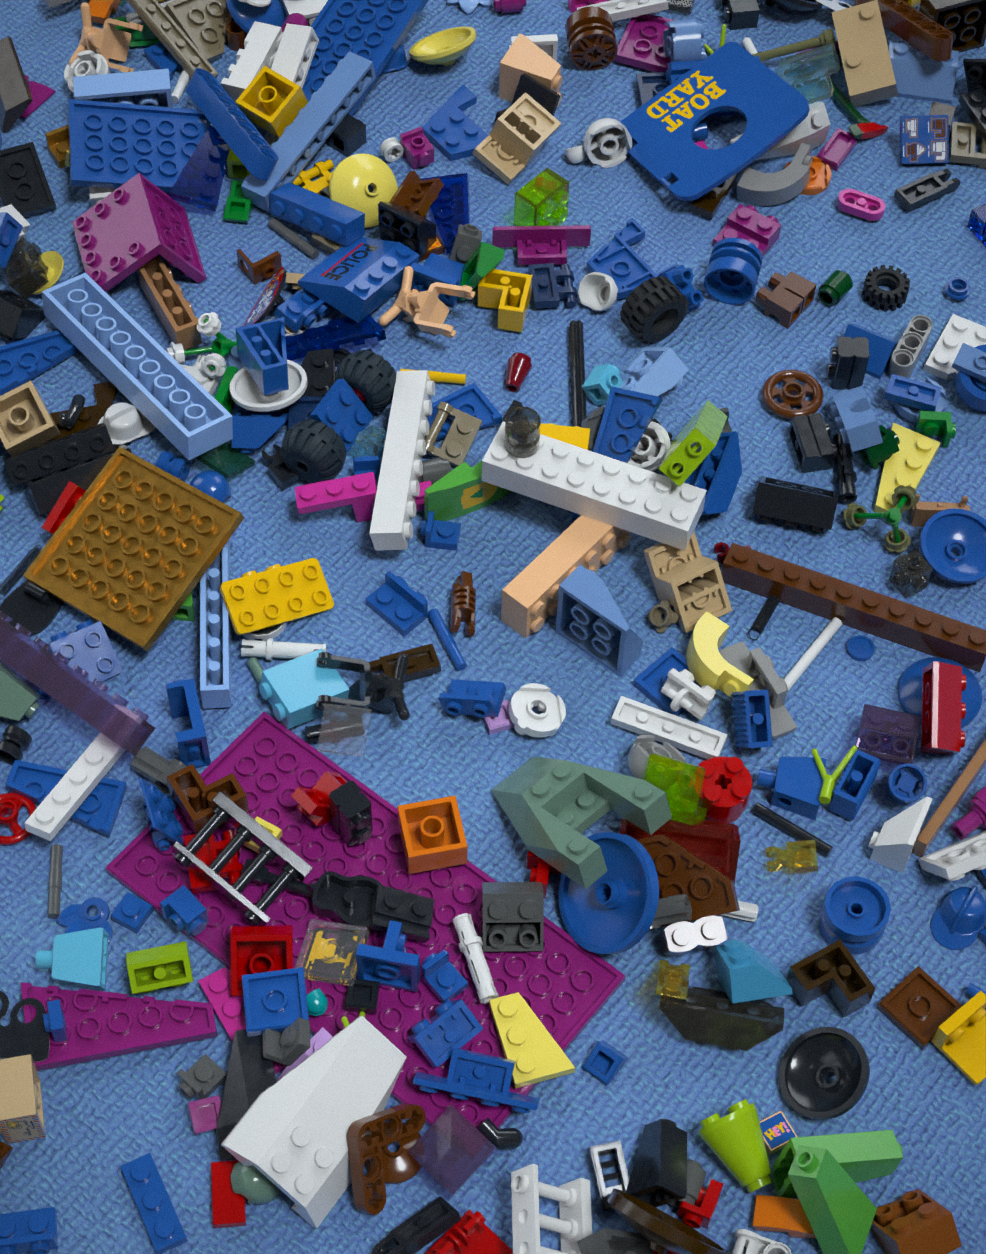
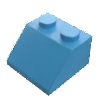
(748, 973)

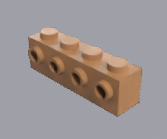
(168, 302)

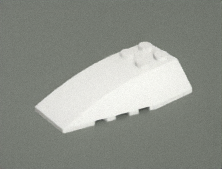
(302, 1121)

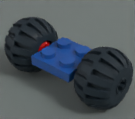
(319, 446)

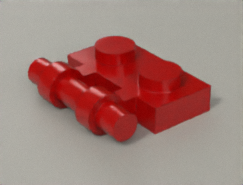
(207, 854)

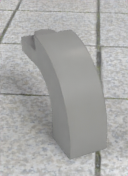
(776, 187)

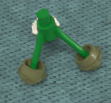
(897, 538)

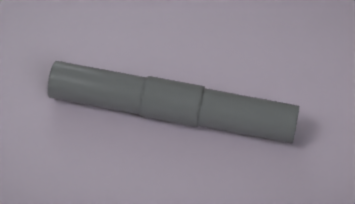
(293, 238)
(55, 881)

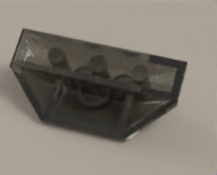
(712, 1019)

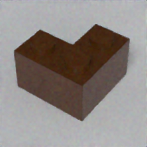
(195, 797)

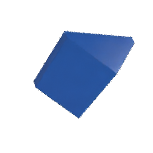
(880, 349)

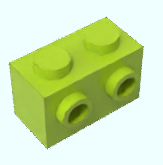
(159, 967)

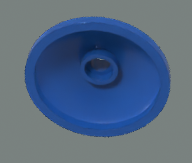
(247, 14)
(959, 533)
(911, 689)

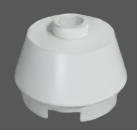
(86, 64)
(651, 448)

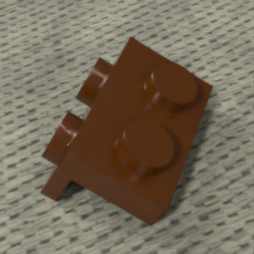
(417, 194)

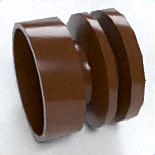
(591, 38)

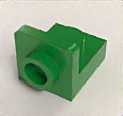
(936, 424)

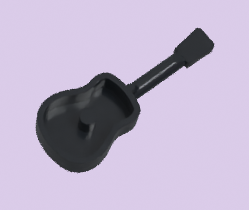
(333, 896)

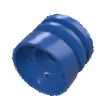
(733, 271)

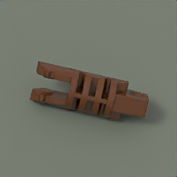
(463, 604)

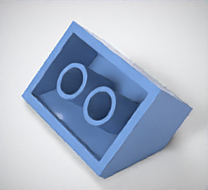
(921, 76)

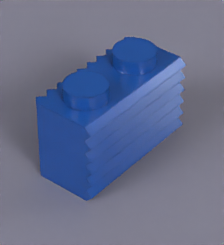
(752, 719)
(854, 784)

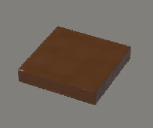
(918, 1007)

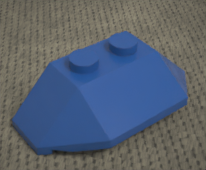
(719, 474)

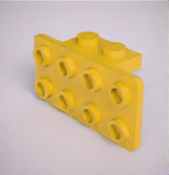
(276, 595)

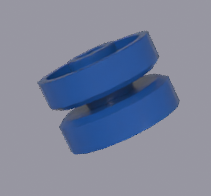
(855, 913)

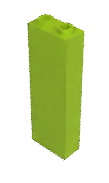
(705, 430)

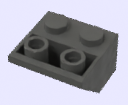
(512, 916)

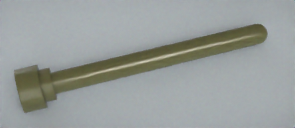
(824, 38)

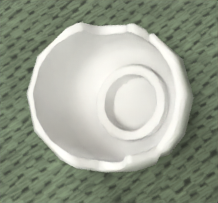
(597, 291)

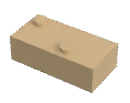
(864, 53)

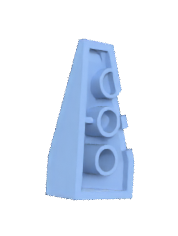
(654, 371)

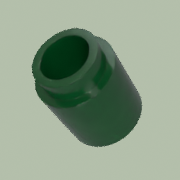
(835, 288)

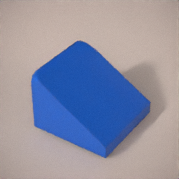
(604, 1062)

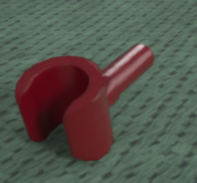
(722, 547)

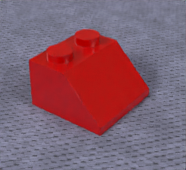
(259, 951)

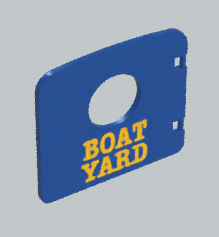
(720, 82)

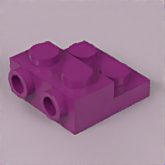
(752, 226)

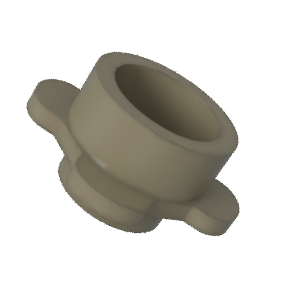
(657, 611)

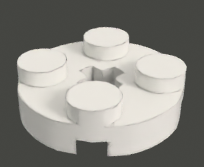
(533, 724)

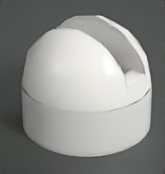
(575, 154)

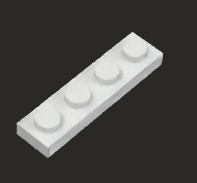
(630, 8)
(668, 728)

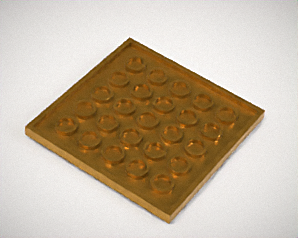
(134, 548)

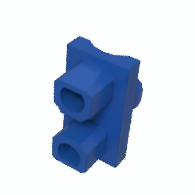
(682, 278)

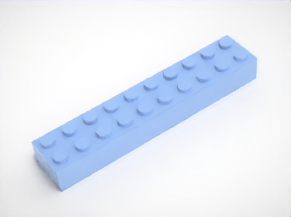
(138, 366)

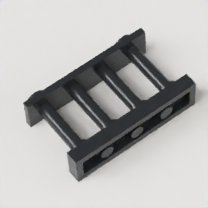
(247, 830)

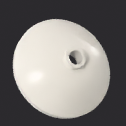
(249, 396)

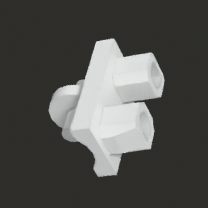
(686, 694)

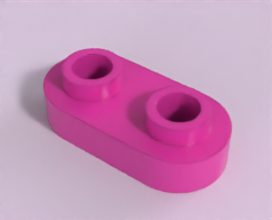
(861, 204)

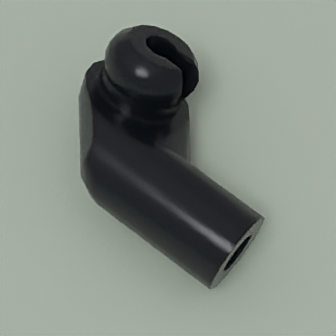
(76, 407)
(501, 1138)

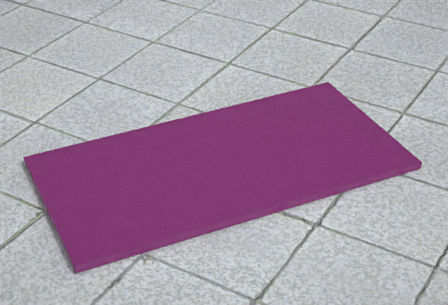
(559, 984)

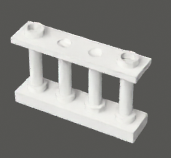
(574, 1209)

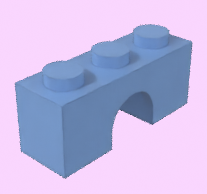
(855, 419)

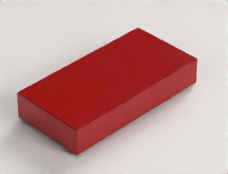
(227, 1206)

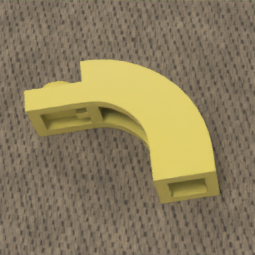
(706, 661)

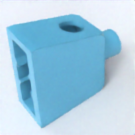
(78, 959)

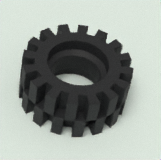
(881, 297)

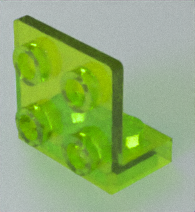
(681, 784)

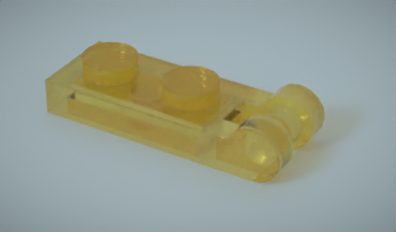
(672, 980)

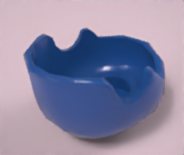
(212, 484)

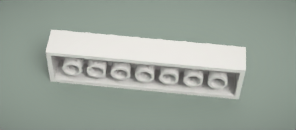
(598, 488)

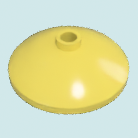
(443, 46)
(351, 182)

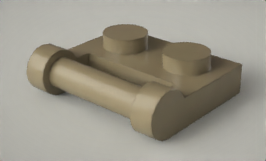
(963, 145)
(459, 438)

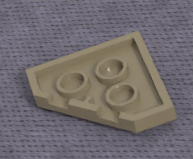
(202, 23)

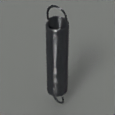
(765, 614)

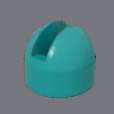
(317, 1002)

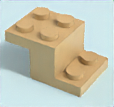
(516, 138)
(688, 582)

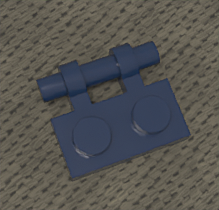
(545, 289)

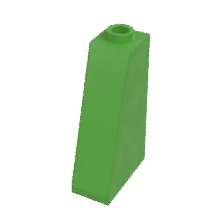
(860, 1155)
(831, 1201)

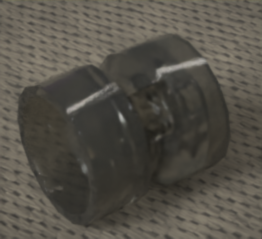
(522, 432)

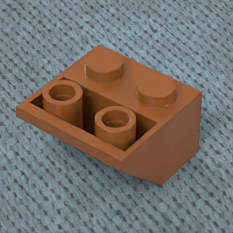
(915, 1226)

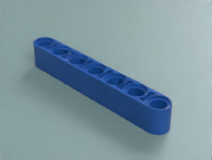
(232, 124)

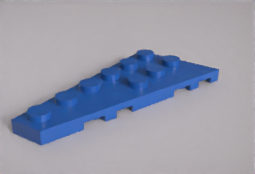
(31, 357)

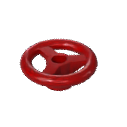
(10, 805)

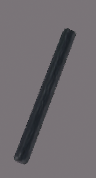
(577, 372)

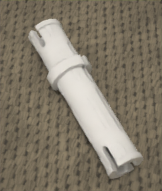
(273, 649)
(471, 946)

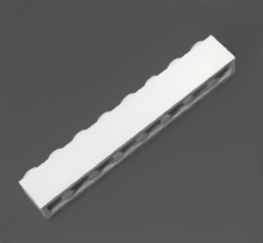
(402, 461)

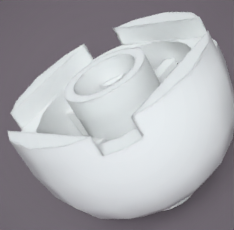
(607, 142)

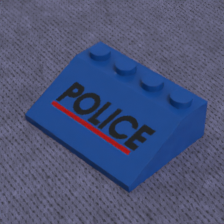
(360, 275)

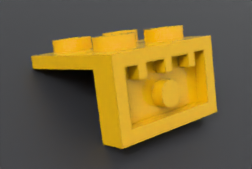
(964, 1038)

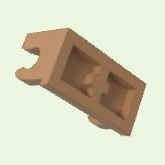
(925, 510)

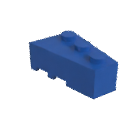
(265, 354)

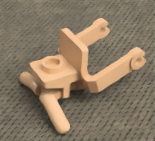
(106, 41)
(424, 306)

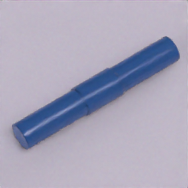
(447, 639)

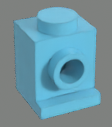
(603, 378)

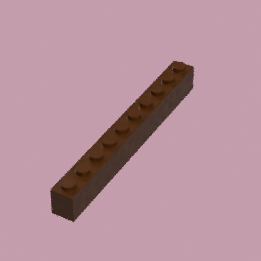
(855, 606)

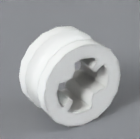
(391, 149)

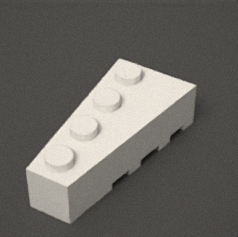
(259, 50)

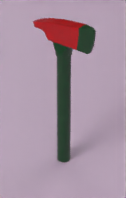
(863, 128)

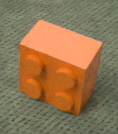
(432, 834)

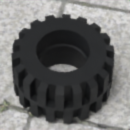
(654, 310)

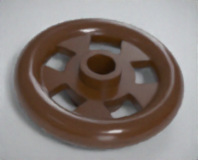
(792, 393)

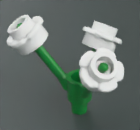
(214, 363)

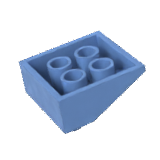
(594, 622)

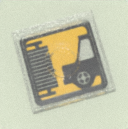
(330, 951)

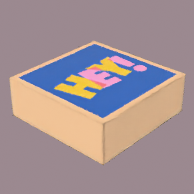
(776, 1132)

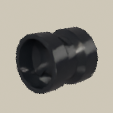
(13, 744)

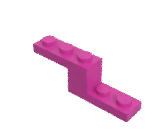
(355, 490)

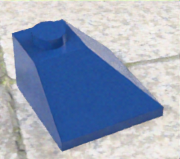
(255, 428)

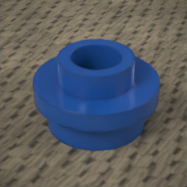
(957, 288)

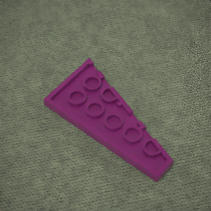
(114, 1024)

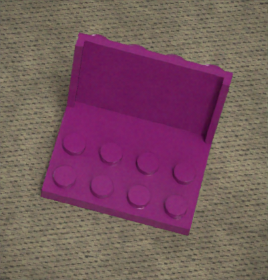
(133, 229)

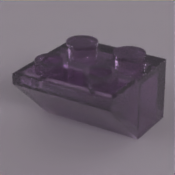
(887, 734)

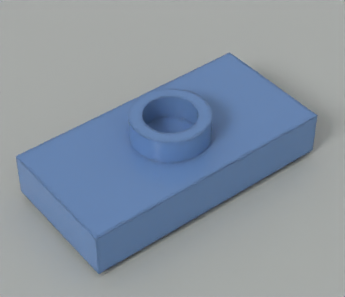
(971, 362)

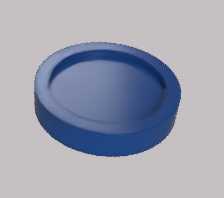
(860, 648)

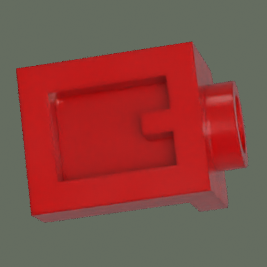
(707, 1201)

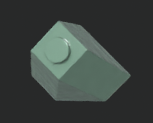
(16, 696)

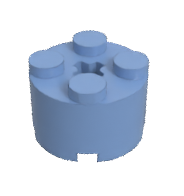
(683, 40)

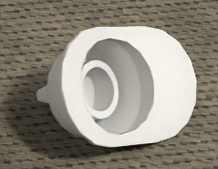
(125, 423)

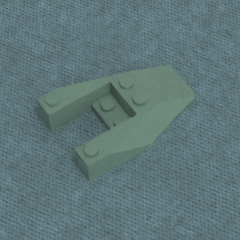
(560, 799)

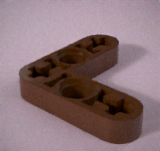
(369, 1147)

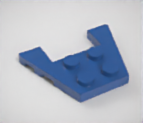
(453, 130)
(622, 262)

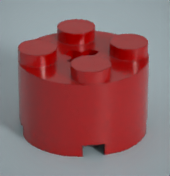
(725, 788)

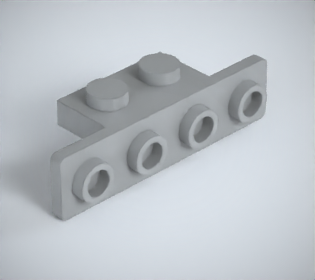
(761, 669)

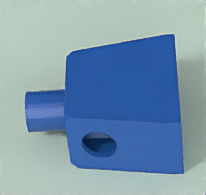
(794, 785)

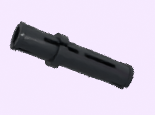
(846, 476)

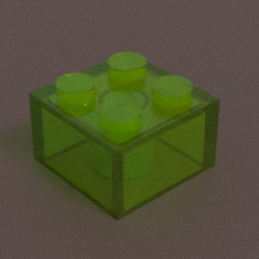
(542, 201)

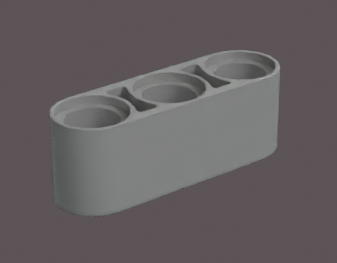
(910, 346)

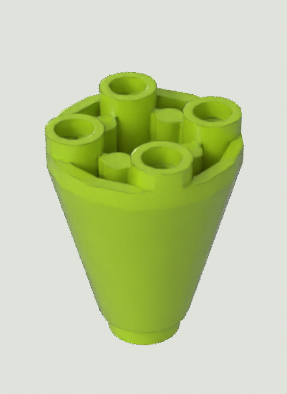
(739, 1144)

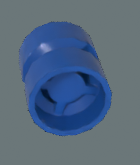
(906, 784)

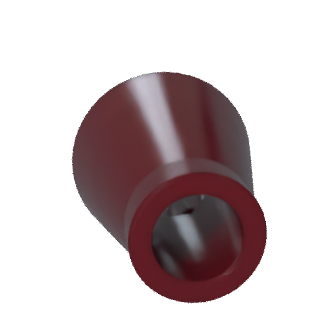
(517, 371)

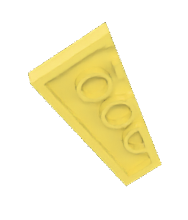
(905, 466)

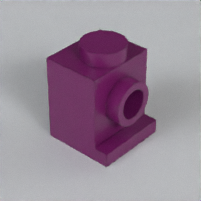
(417, 148)

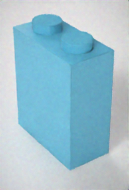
(295, 688)

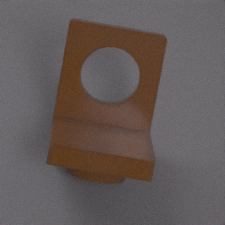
(261, 269)

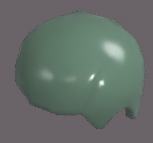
(253, 1184)

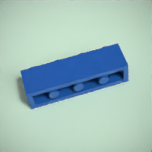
(317, 214)

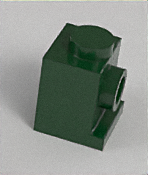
(883, 451)

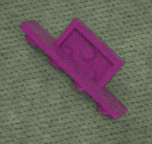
(541, 243)

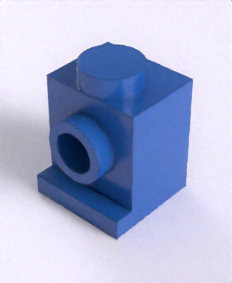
(185, 911)

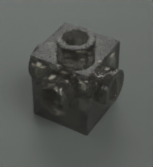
(910, 573)

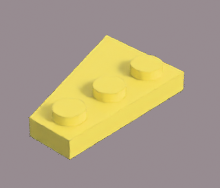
(527, 1042)

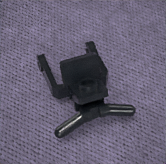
(370, 688)

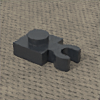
(278, 469)

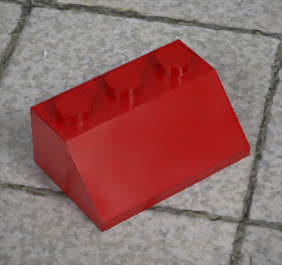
(942, 708)

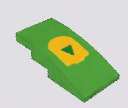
(461, 493)

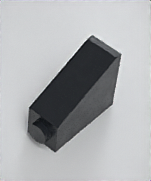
(660, 1164)

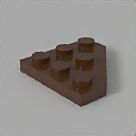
(687, 874)

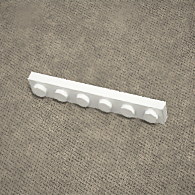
(74, 788)

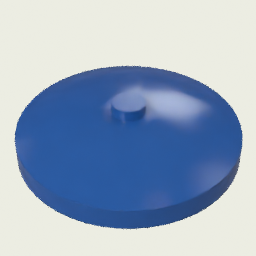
(617, 906)

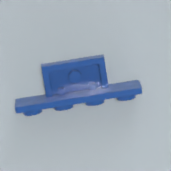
(478, 1077)

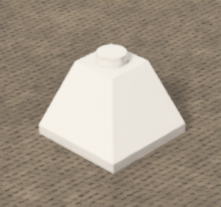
(898, 836)

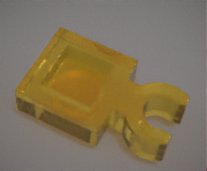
(798, 856)

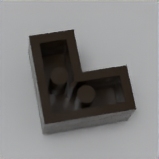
(831, 972)

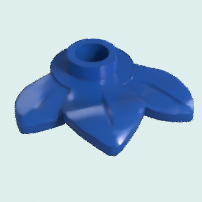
(77, 916)

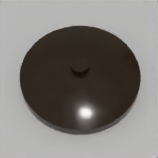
(661, 1228)

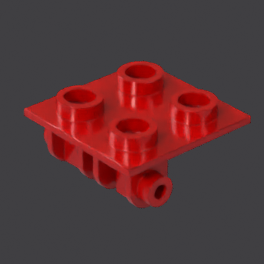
(470, 1237)

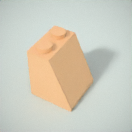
(528, 59)

